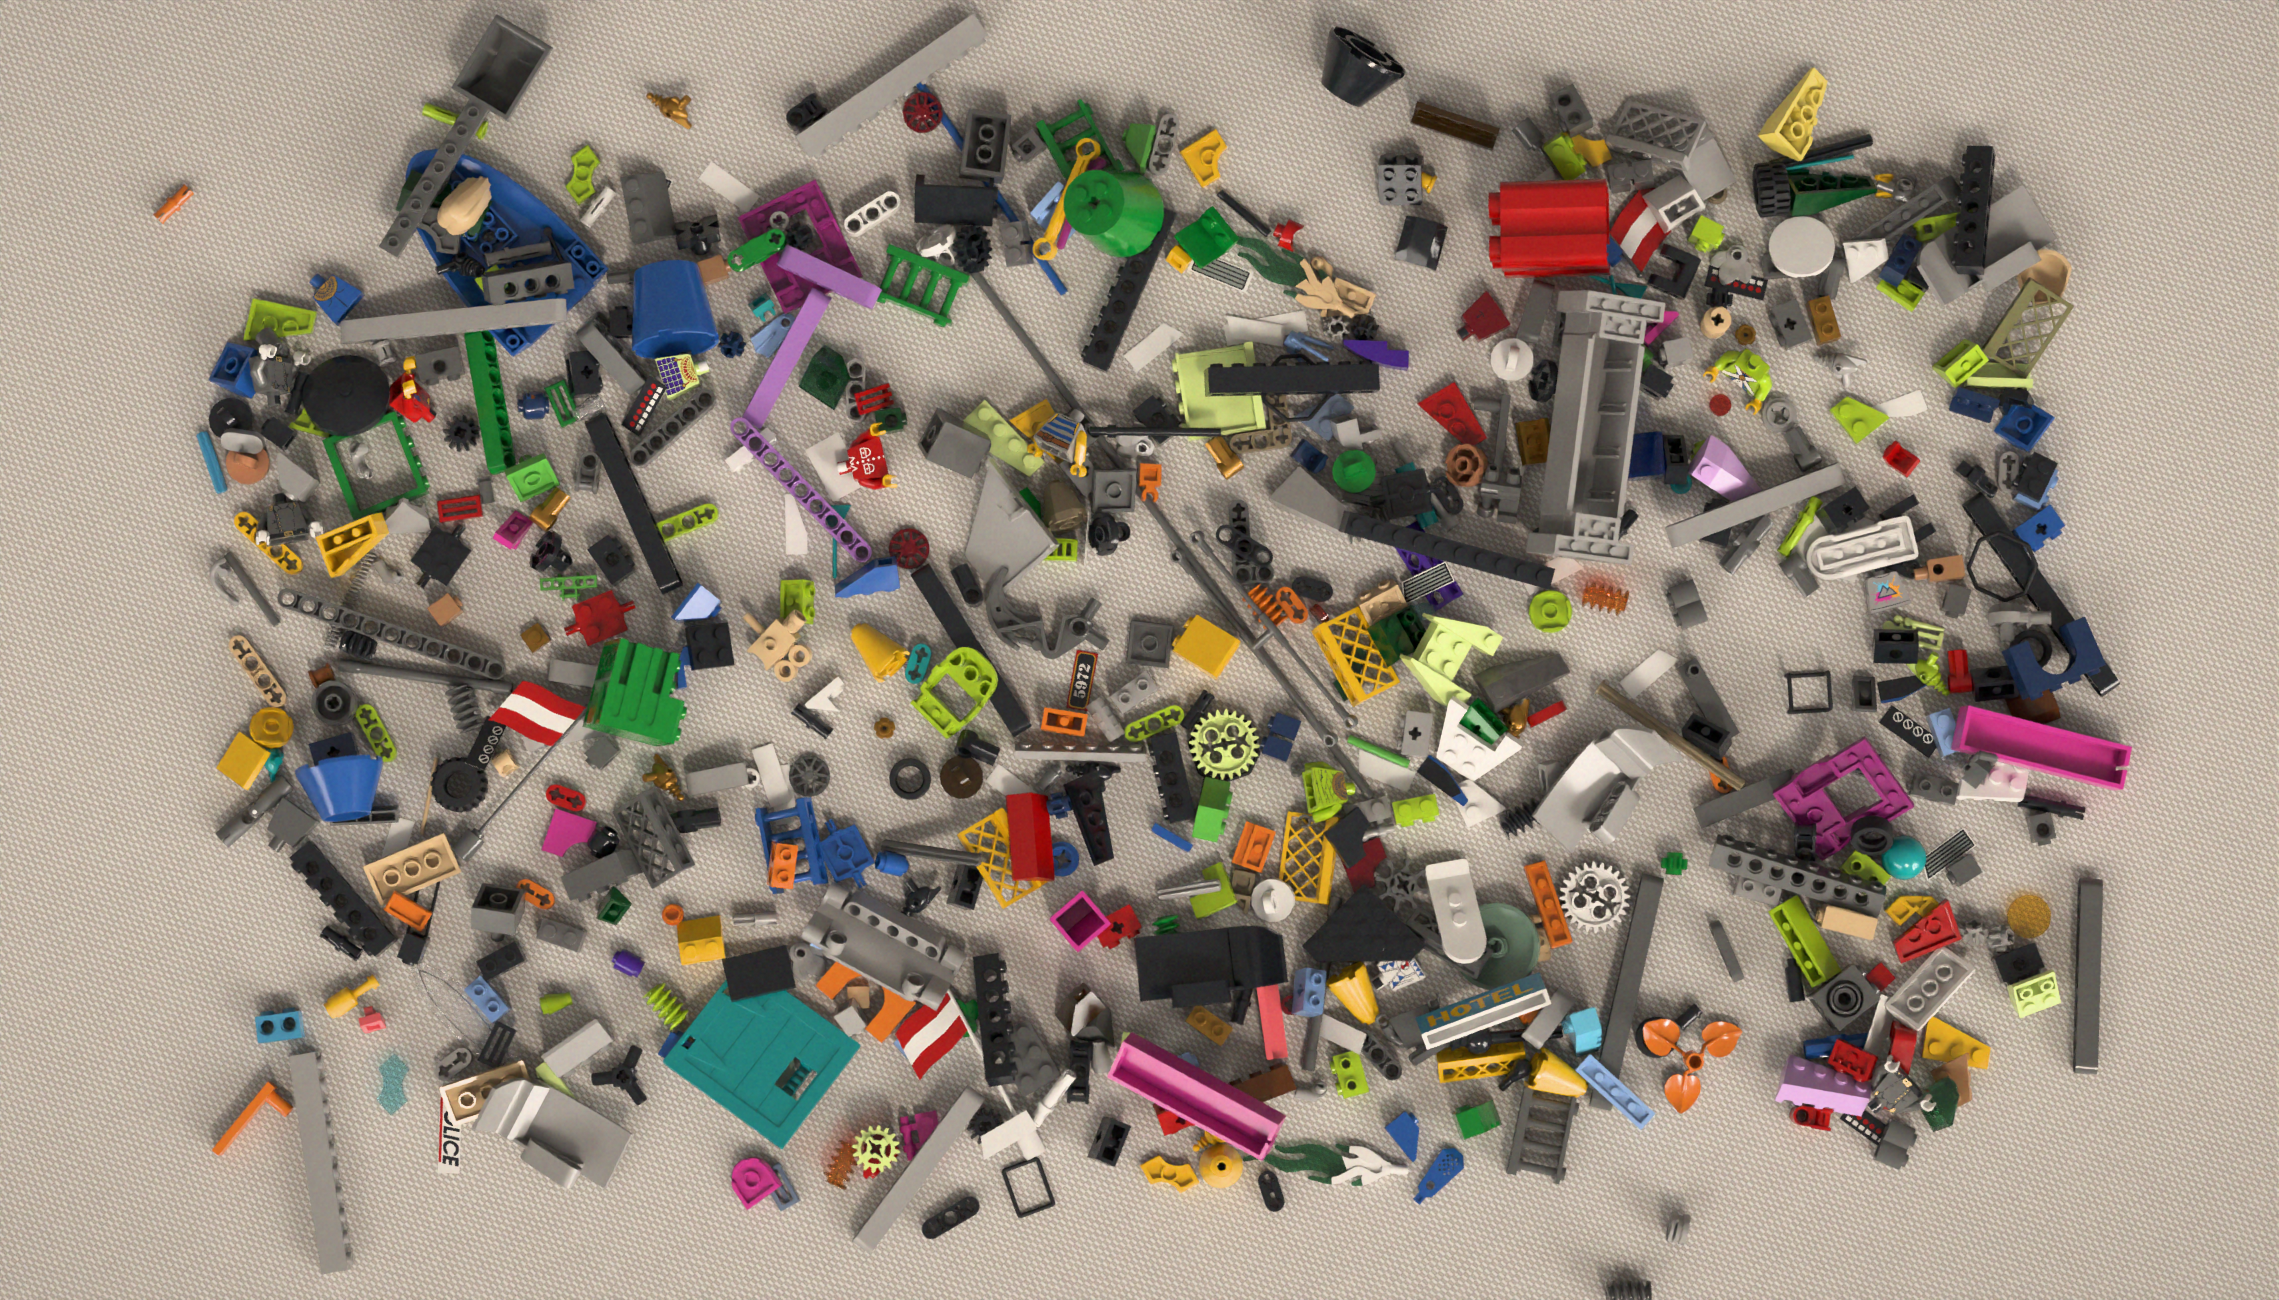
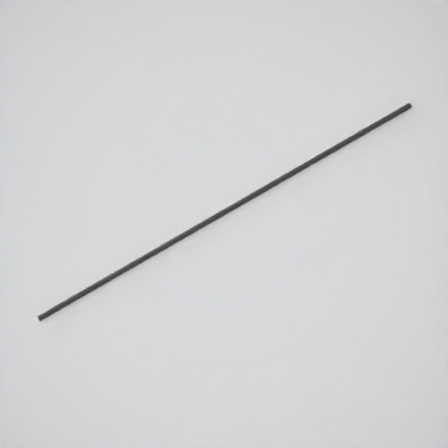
(1155, 512)

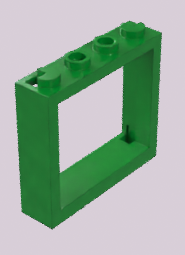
(344, 482)

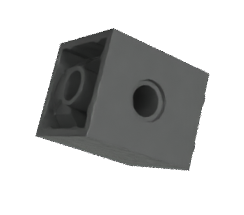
(1858, 993)

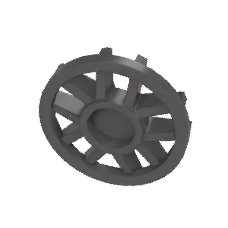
(809, 776)

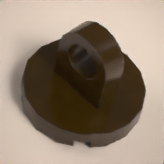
(961, 777)

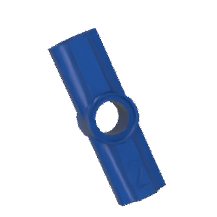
(1823, 1047)

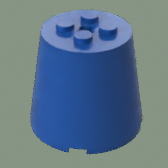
(671, 311)

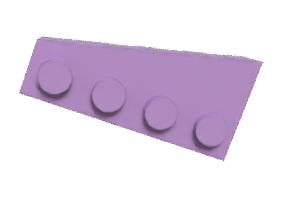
(1822, 1087)

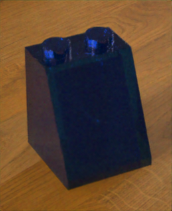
(1647, 457)

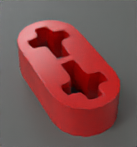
(1546, 714)
(568, 793)

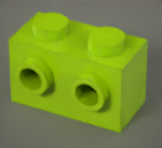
(1565, 157)
(1706, 235)
(1414, 809)
(1864, 867)
(1349, 1074)

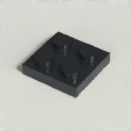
(709, 646)

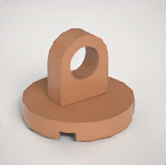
(247, 467)

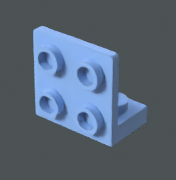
(1045, 208)

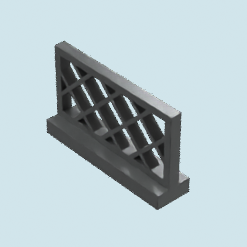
(664, 831)

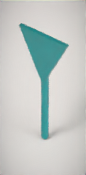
(1630, 290)
(832, 521)

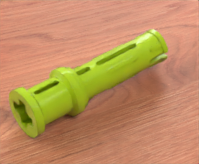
(450, 118)

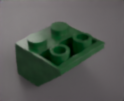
(1397, 635)

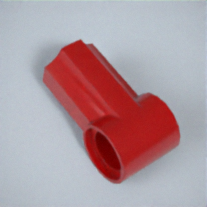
(1959, 677)

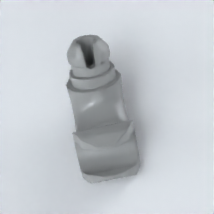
(357, 453)

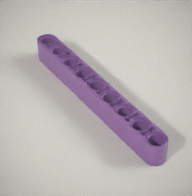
(791, 484)

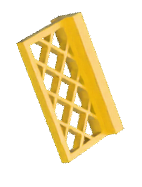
(1339, 663)
(1000, 823)
(1326, 864)

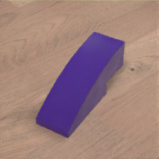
(1377, 353)

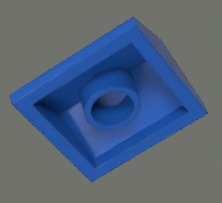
(2024, 426)

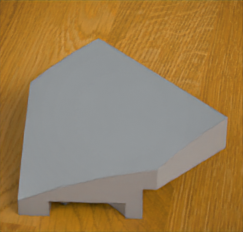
(407, 518)

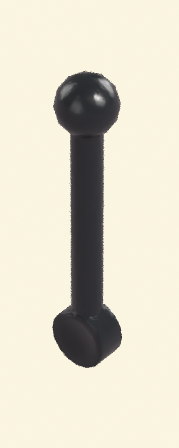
(548, 232)

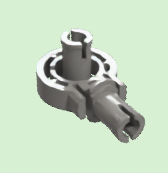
(2013, 614)

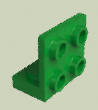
(1207, 238)

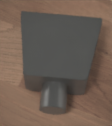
(289, 825)

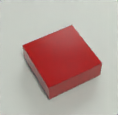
(1880, 976)

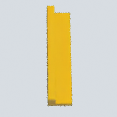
(1462, 1058)

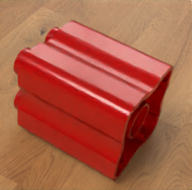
(1550, 228)

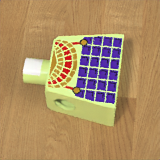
(680, 374)

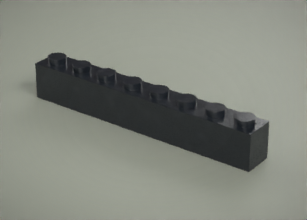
(1291, 380)

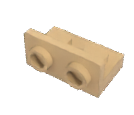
(1381, 601)

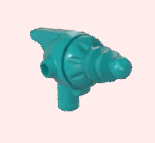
(273, 762)

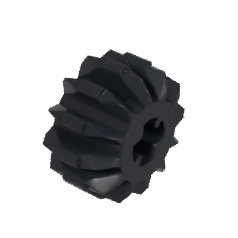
(467, 427)
(358, 645)
(985, 1118)

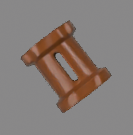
(322, 675)

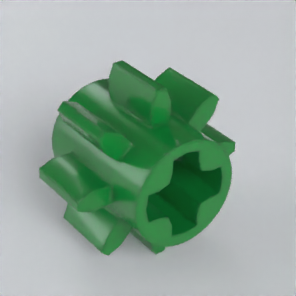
(1674, 863)

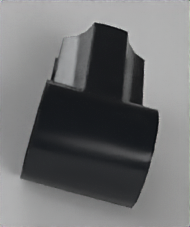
(966, 583)
(970, 746)

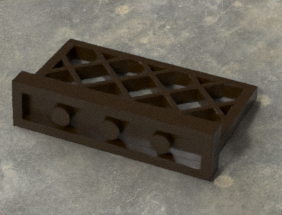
(1454, 125)

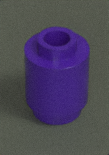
(627, 963)

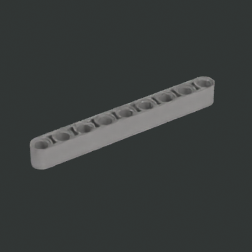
(1755, 505)
(918, 1169)

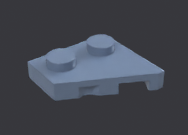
(1320, 423)

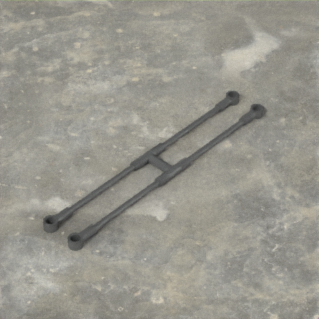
(1271, 631)

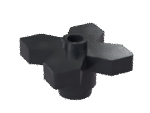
(698, 234)

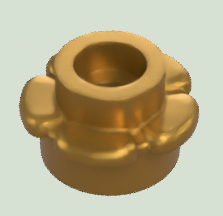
(1739, 334)
(888, 733)

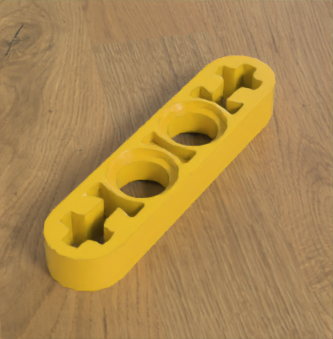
(263, 545)

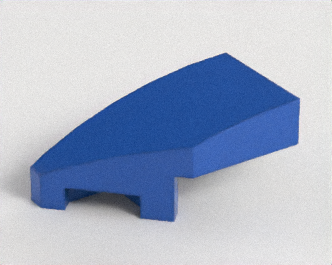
(680, 676)

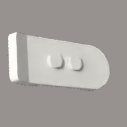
(1863, 549)
(1456, 910)

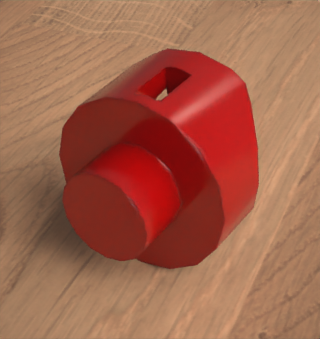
(1286, 234)

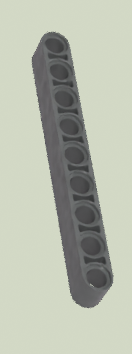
(2087, 976)

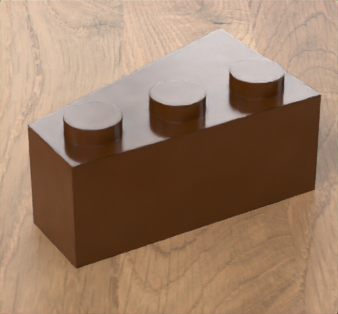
(1267, 1085)

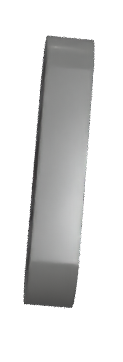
(1173, 131)

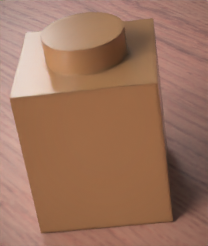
(714, 269)
(446, 609)

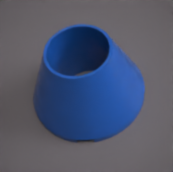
(342, 786)

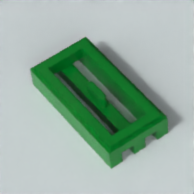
(556, 387)

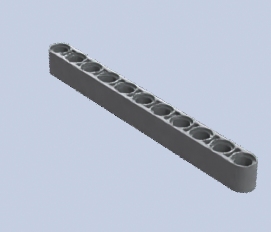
(382, 628)
(1629, 981)

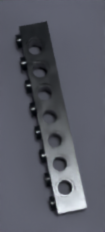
(1103, 360)

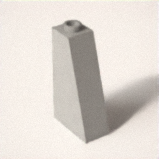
(1309, 501)

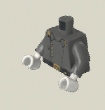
(275, 374)
(285, 523)
(1896, 1090)

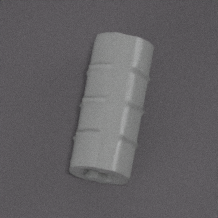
(1105, 719)

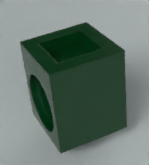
(882, 415)

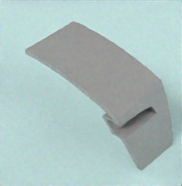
(1600, 785)

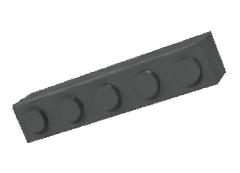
(378, 815)

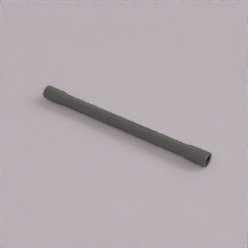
(357, 667)
(1310, 1052)

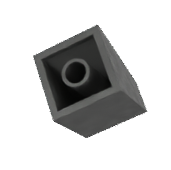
(954, 444)

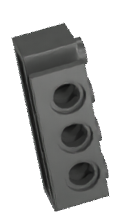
(559, 281)

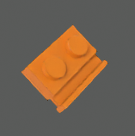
(1253, 847)

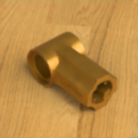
(1227, 462)
(547, 513)

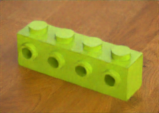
(1804, 941)

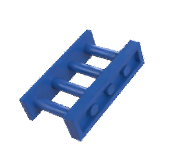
(807, 830)

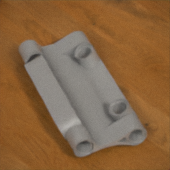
(884, 945)

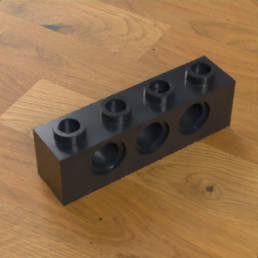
(1170, 744)

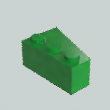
(1476, 1119)

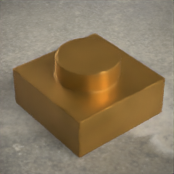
(535, 637)

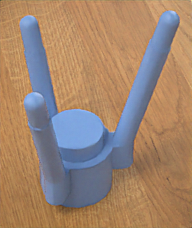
(1296, 342)

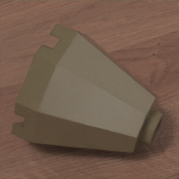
(1062, 509)

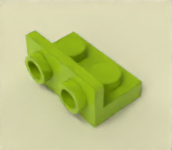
(799, 596)

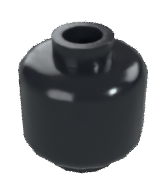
(603, 841)

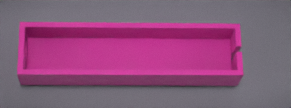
(2042, 747)
(1196, 1096)

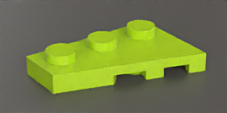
(283, 320)

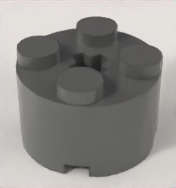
(328, 693)

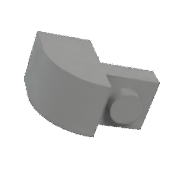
(1350, 435)

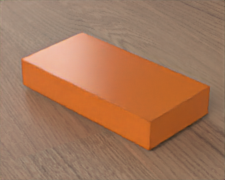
(408, 911)

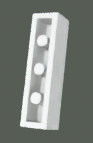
(743, 456)

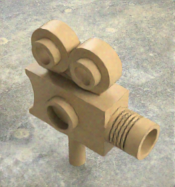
(778, 641)

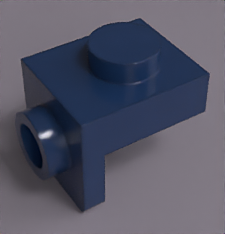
(1309, 457)

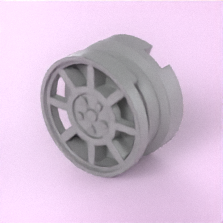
(1678, 1228)

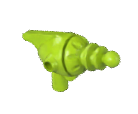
(1929, 672)

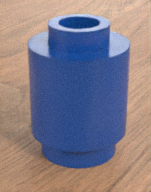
(891, 863)

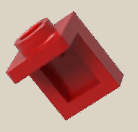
(1900, 459)

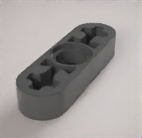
(1726, 951)

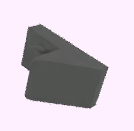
(1864, 694)

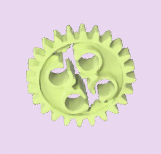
(1228, 764)

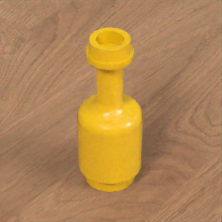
(347, 999)

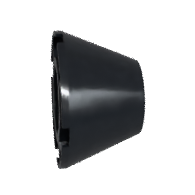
(1357, 69)

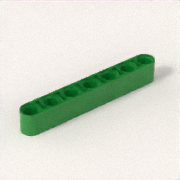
(490, 401)

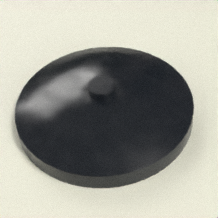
(346, 395)

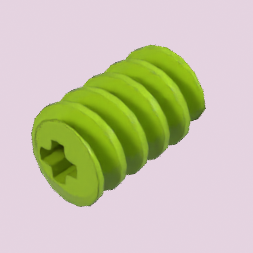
(666, 1005)

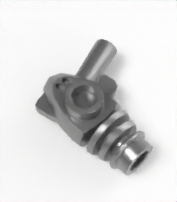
(1901, 189)

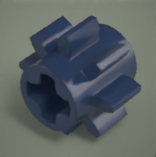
(731, 344)
(1059, 805)

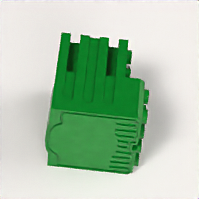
(633, 694)

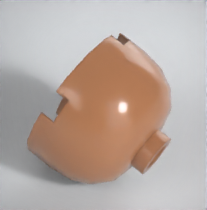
(1466, 465)

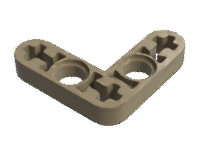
(1270, 434)

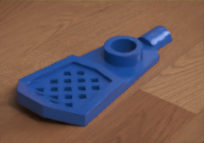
(1437, 1176)

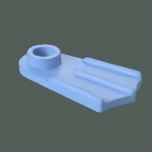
(771, 336)

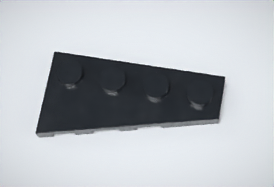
(1091, 816)

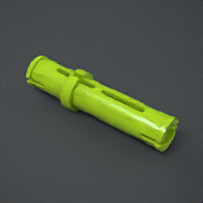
(1805, 518)

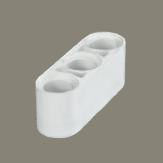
(877, 204)

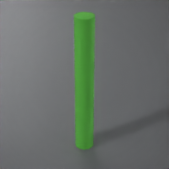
(1378, 751)

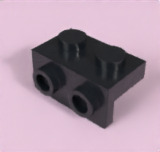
(2034, 476)

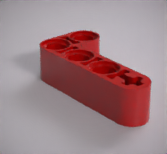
(1902, 1045)

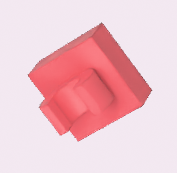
(372, 1020)

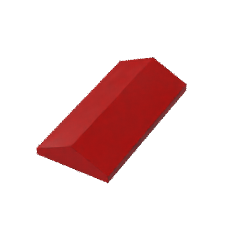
(1030, 837)

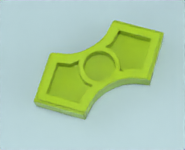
(584, 166)

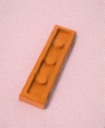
(1548, 904)

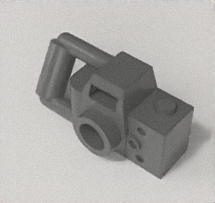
(1978, 767)

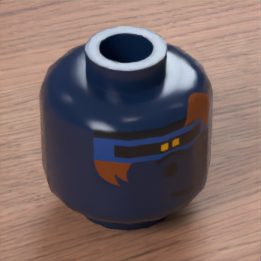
(533, 405)

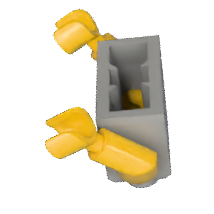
(1063, 438)

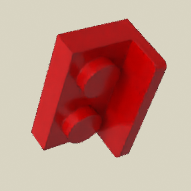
(1852, 1059)

